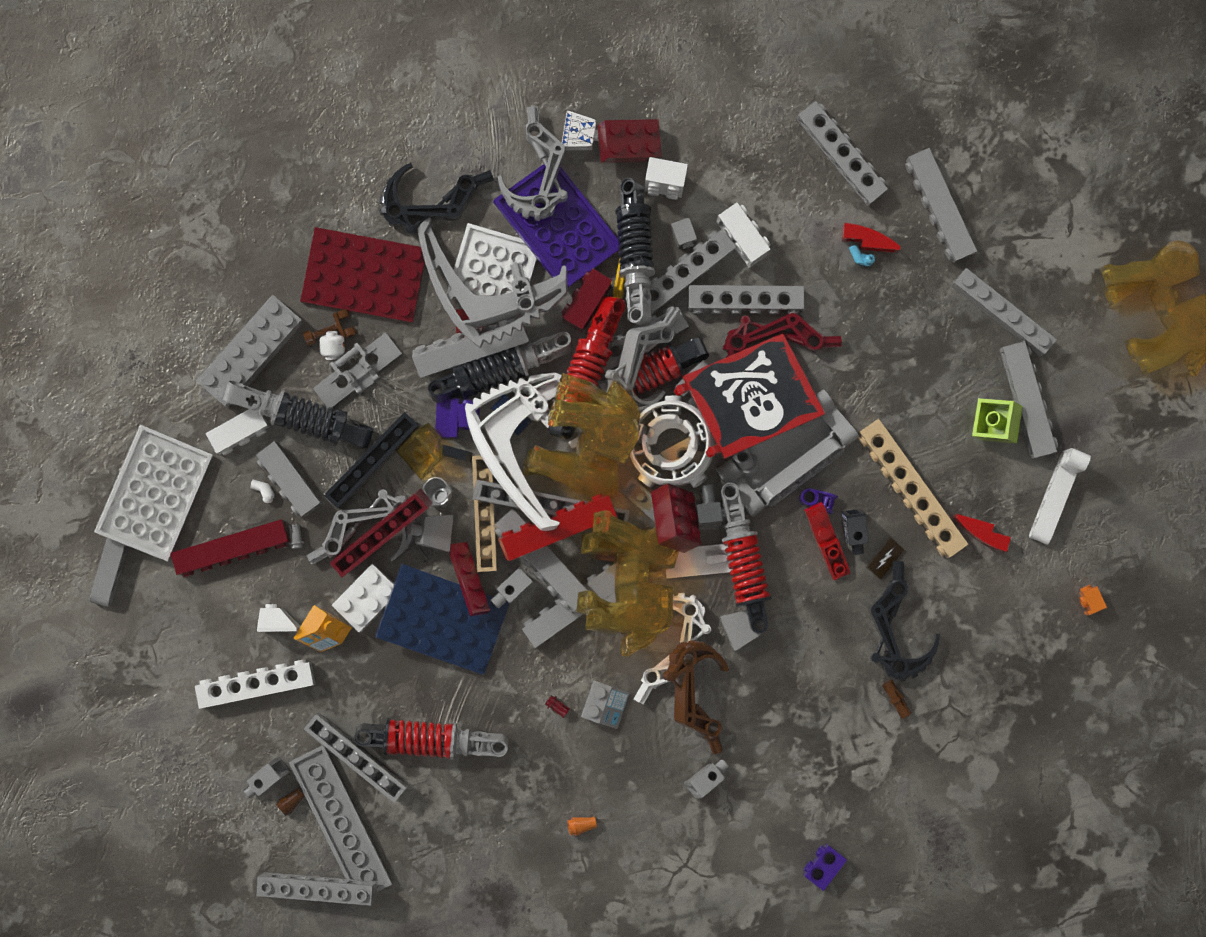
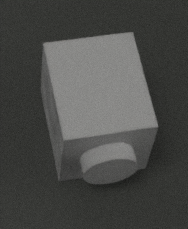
(684, 233)

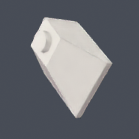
(275, 619)

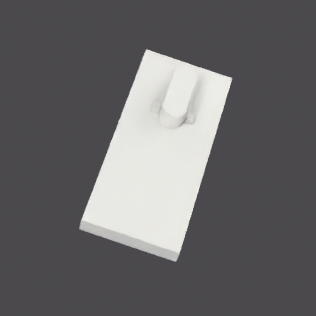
(700, 561)

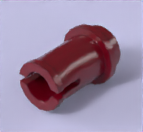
(557, 706)

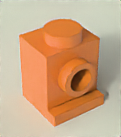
(1091, 599)

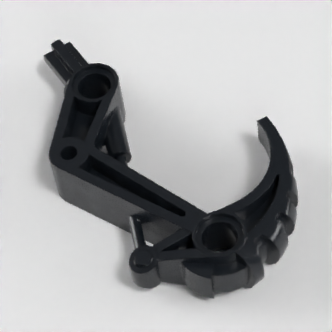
(453, 211)
(877, 611)

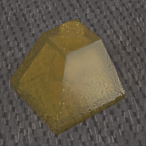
(422, 450)

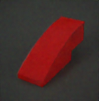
(868, 238)
(983, 532)

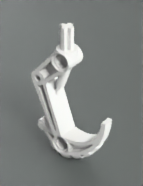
(680, 604)

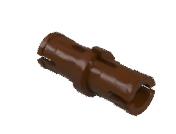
(896, 699)

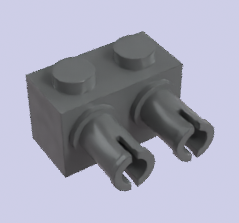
(709, 512)

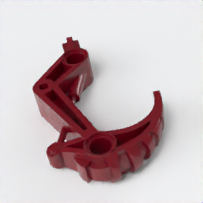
(801, 333)

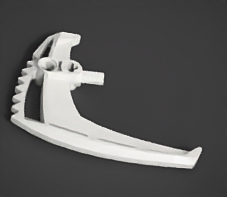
(500, 427)

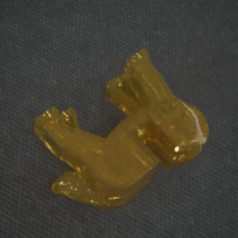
(1183, 322)
(607, 436)
(640, 607)

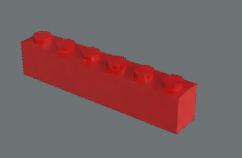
(570, 522)

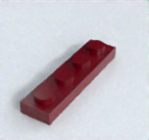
(468, 579)

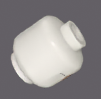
(332, 345)

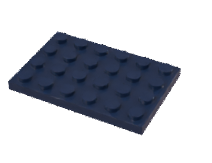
(433, 619)

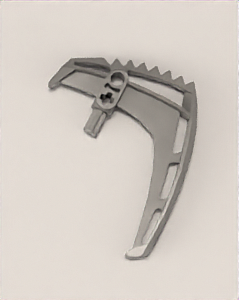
(490, 309)

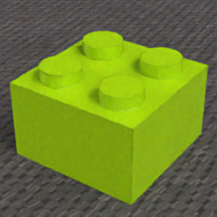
(997, 420)

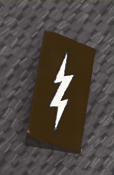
(884, 558)

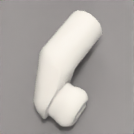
(265, 490)

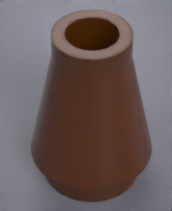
(290, 801)

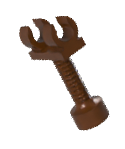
(310, 337)

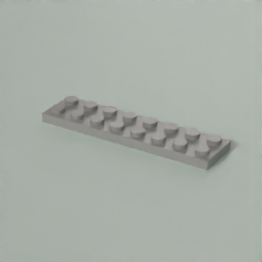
(339, 818)

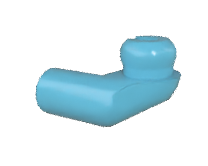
(860, 258)

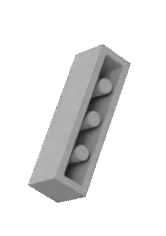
(288, 479)

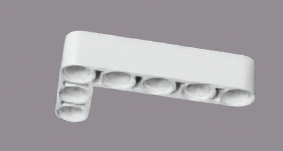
(1069, 464)

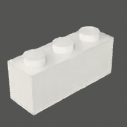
(237, 431)

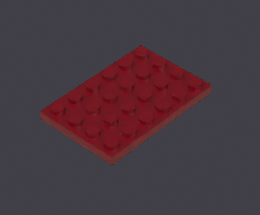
(363, 275)

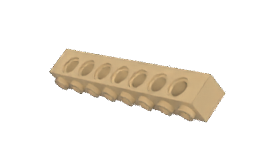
(956, 540)

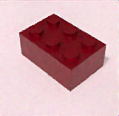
(629, 140)
(586, 300)
(676, 518)

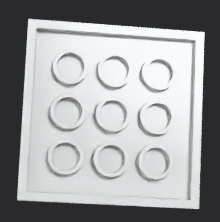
(486, 261)

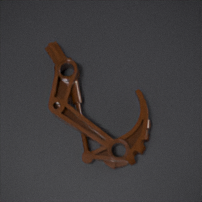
(681, 674)

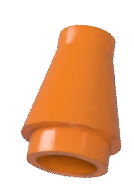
(580, 825)

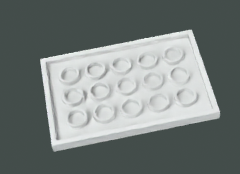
(153, 493)

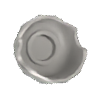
(438, 491)

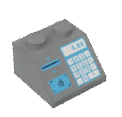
(605, 704)

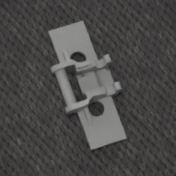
(360, 375)

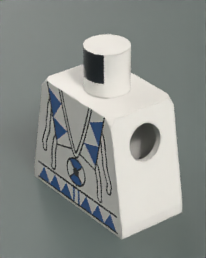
(579, 132)

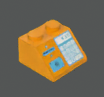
(322, 630)

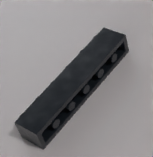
(371, 461)

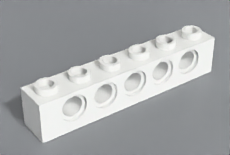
(205, 690)

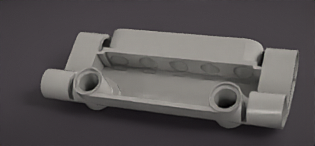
(788, 459)

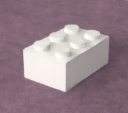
(665, 178)
(744, 234)
(365, 598)

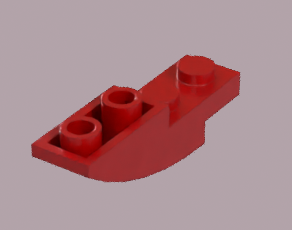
(827, 541)

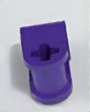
(818, 497)

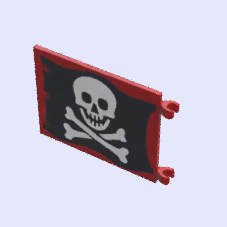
(752, 396)

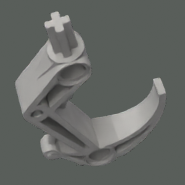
(545, 145)
(636, 343)
(341, 534)

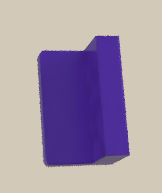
(447, 418)

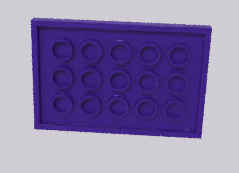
(568, 238)

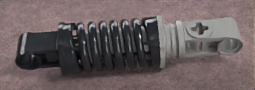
(635, 250)
(489, 372)
(290, 412)

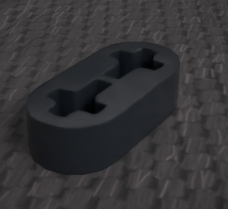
(456, 453)

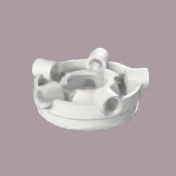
(692, 474)

